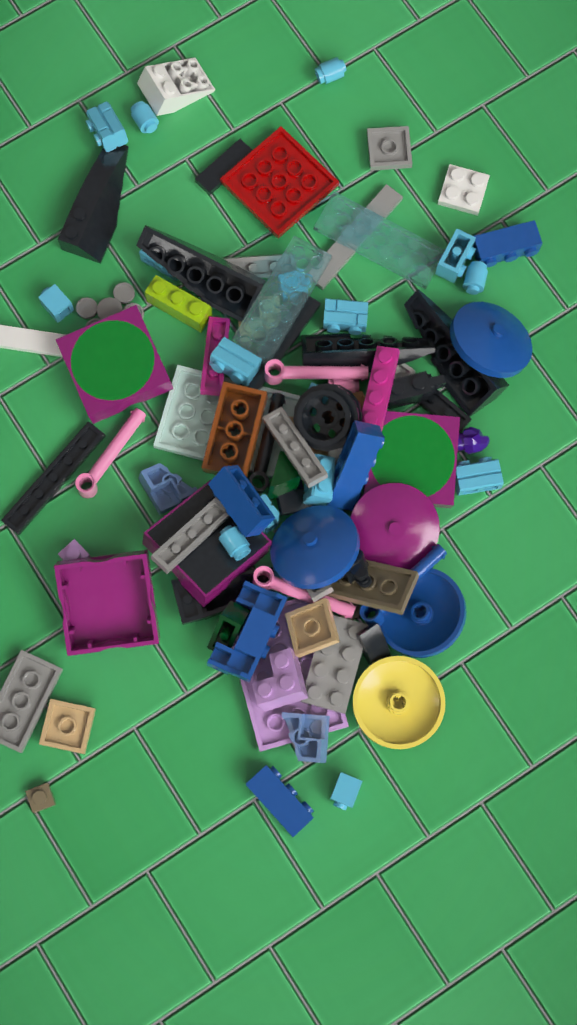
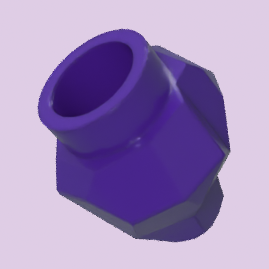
(472, 441)

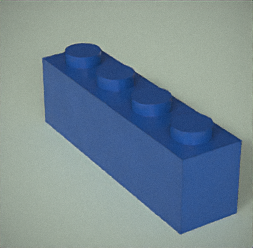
(355, 463)

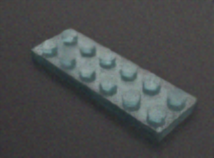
(379, 240)
(282, 299)

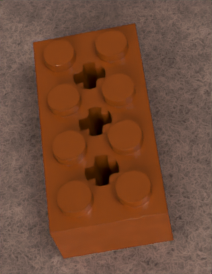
(226, 419)

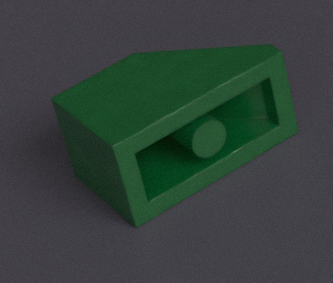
(284, 477)
(229, 625)

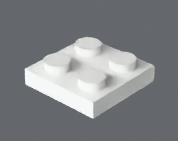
(463, 189)

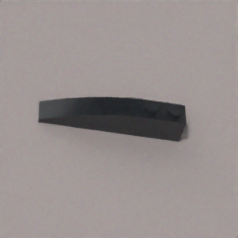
(96, 207)
(205, 274)
(348, 351)
(466, 385)

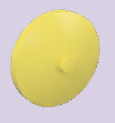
(398, 702)

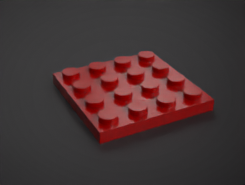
(279, 182)

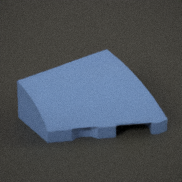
(164, 488)
(309, 735)

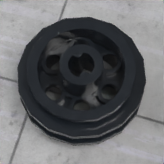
(313, 398)

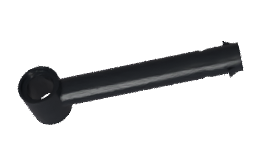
(266, 447)

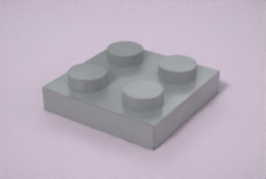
(389, 148)

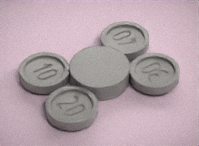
(123, 294)

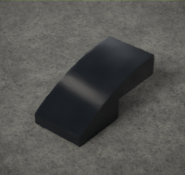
(373, 643)

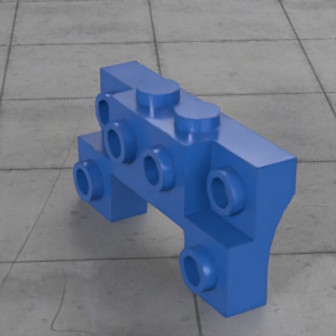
(253, 640)

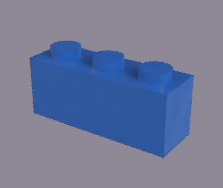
(507, 243)
(241, 501)
(280, 800)

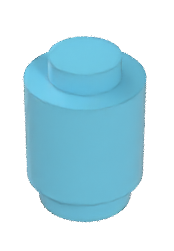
(330, 70)
(144, 117)
(475, 277)
(234, 542)

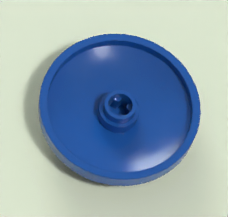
(491, 339)
(315, 547)
(430, 619)

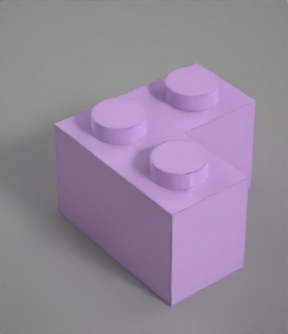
(286, 684)

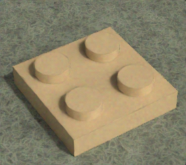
(312, 627)
(67, 726)

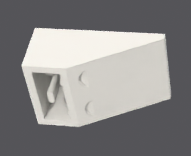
(174, 85)

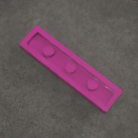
(212, 381)
(380, 385)

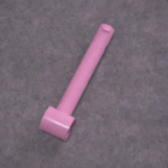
(313, 372)
(109, 454)
(279, 585)

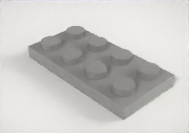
(335, 668)
(25, 698)

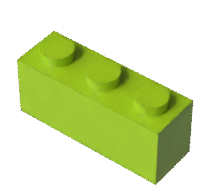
(178, 303)

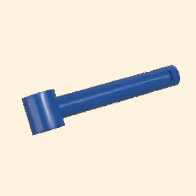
(422, 567)

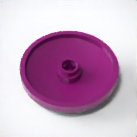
(396, 525)

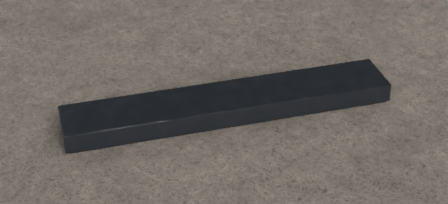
(306, 314)
(53, 478)

